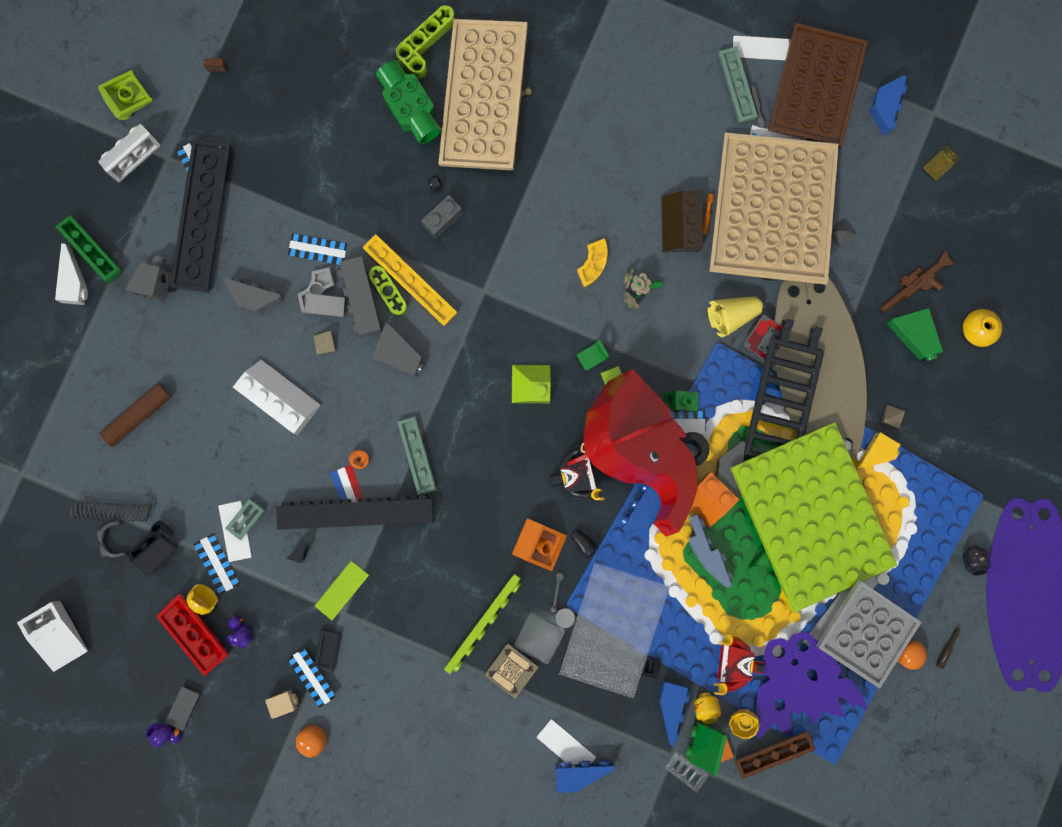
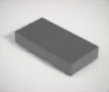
(182, 708)

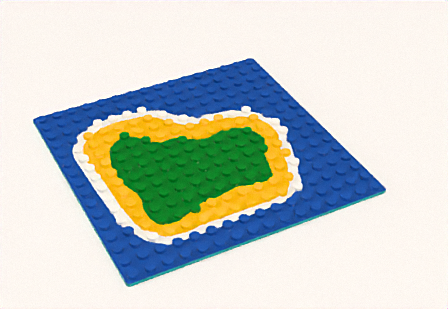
(914, 503)

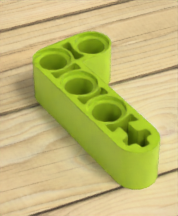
(428, 39)

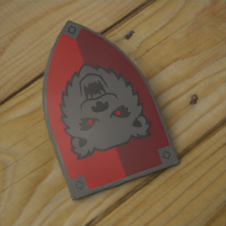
(759, 338)

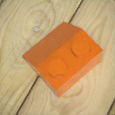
(712, 499)
(539, 544)

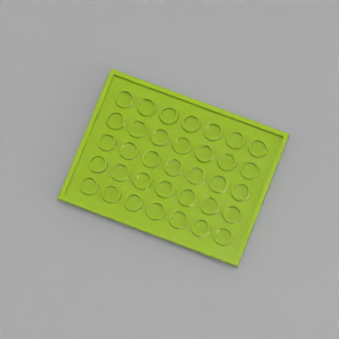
(813, 517)

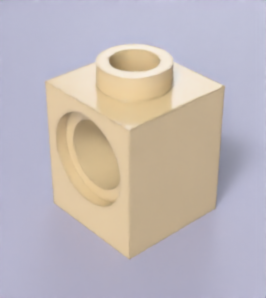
(282, 704)

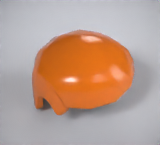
(913, 656)
(311, 741)

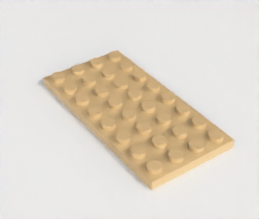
(483, 94)

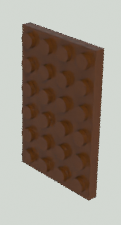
(817, 85)

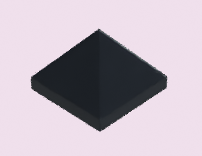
(651, 667)

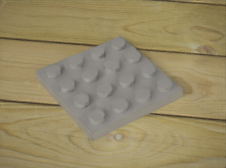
(868, 634)

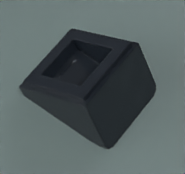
(299, 554)

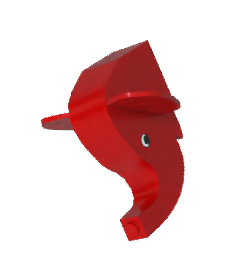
(638, 441)

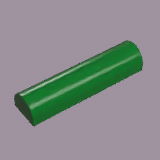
(89, 249)

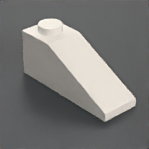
(70, 281)

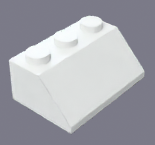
(128, 153)

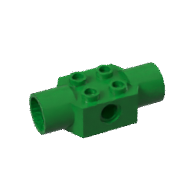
(408, 102)

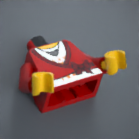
(735, 664)

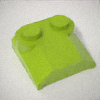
(124, 95)

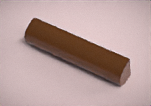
(135, 415)
(775, 754)

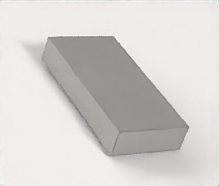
(324, 305)

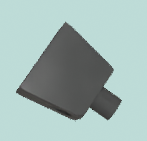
(150, 280)

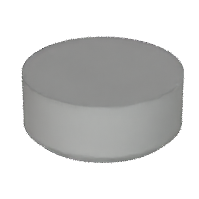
(565, 618)

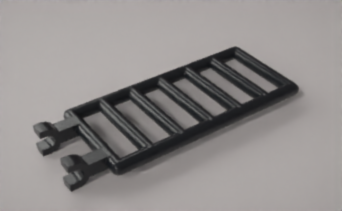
(811, 348)

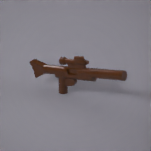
(914, 283)

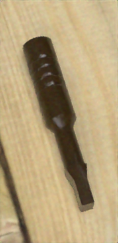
(948, 650)

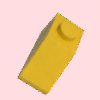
(880, 450)

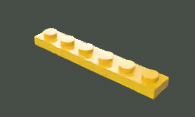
(409, 280)

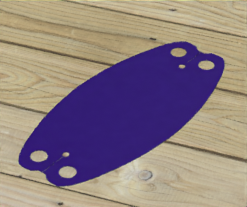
(1027, 594)

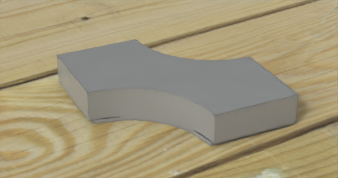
(320, 283)

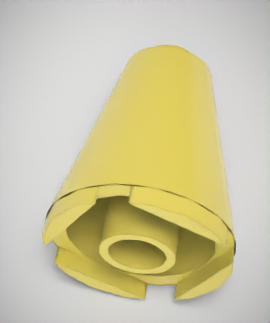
(733, 313)

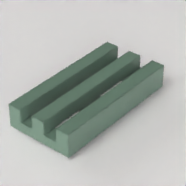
(239, 514)

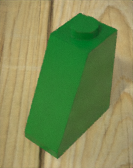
(918, 334)

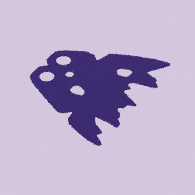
(797, 689)

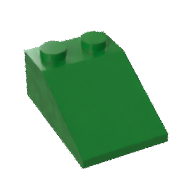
(706, 747)

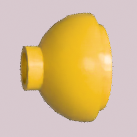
(975, 330)

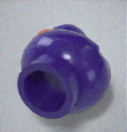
(241, 636)
(161, 733)

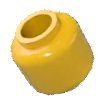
(707, 708)

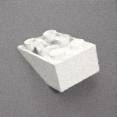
(53, 635)

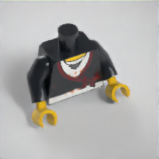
(577, 478)

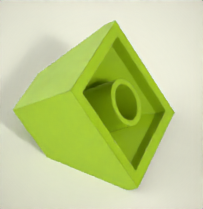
(531, 384)

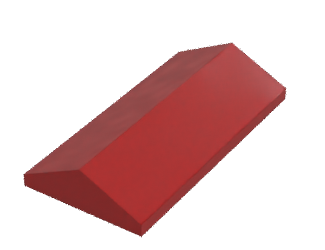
(192, 635)

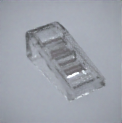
(696, 787)

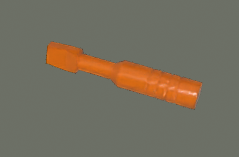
(707, 215)

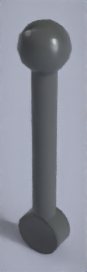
(559, 577)

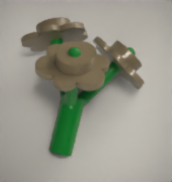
(640, 284)

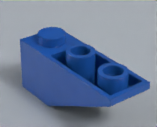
(671, 703)
(577, 776)

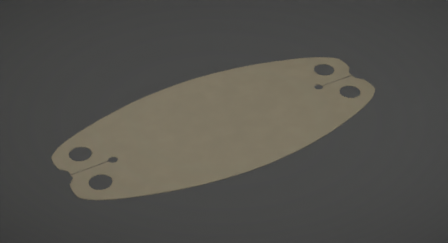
(842, 376)

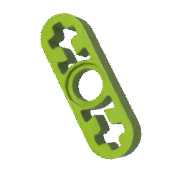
(376, 282)

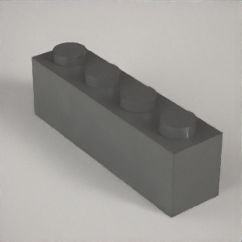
(361, 298)

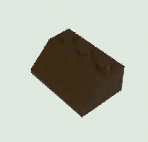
(682, 222)

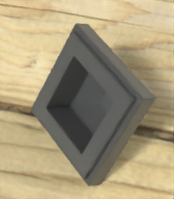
(842, 233)

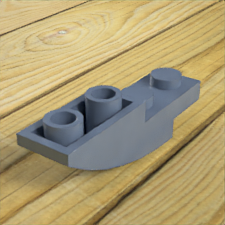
(712, 560)

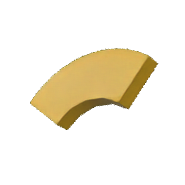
(595, 263)

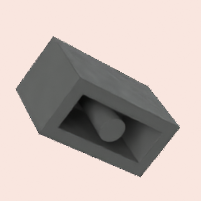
(442, 217)

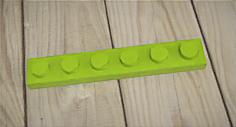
(478, 632)

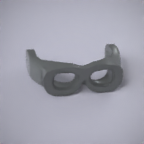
(101, 533)

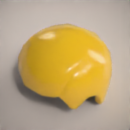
(201, 599)
(744, 724)

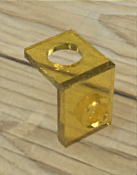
(941, 163)

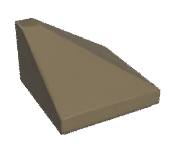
(324, 343)
(892, 417)

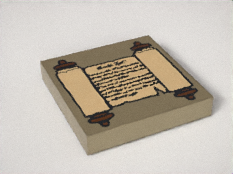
(511, 671)

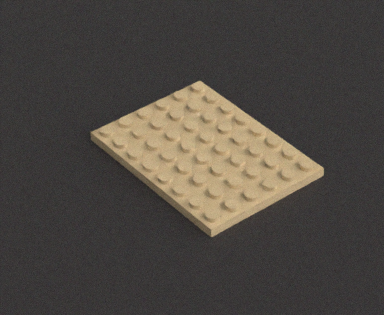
(775, 208)

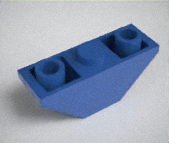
(887, 103)
(643, 510)

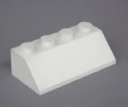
(277, 396)

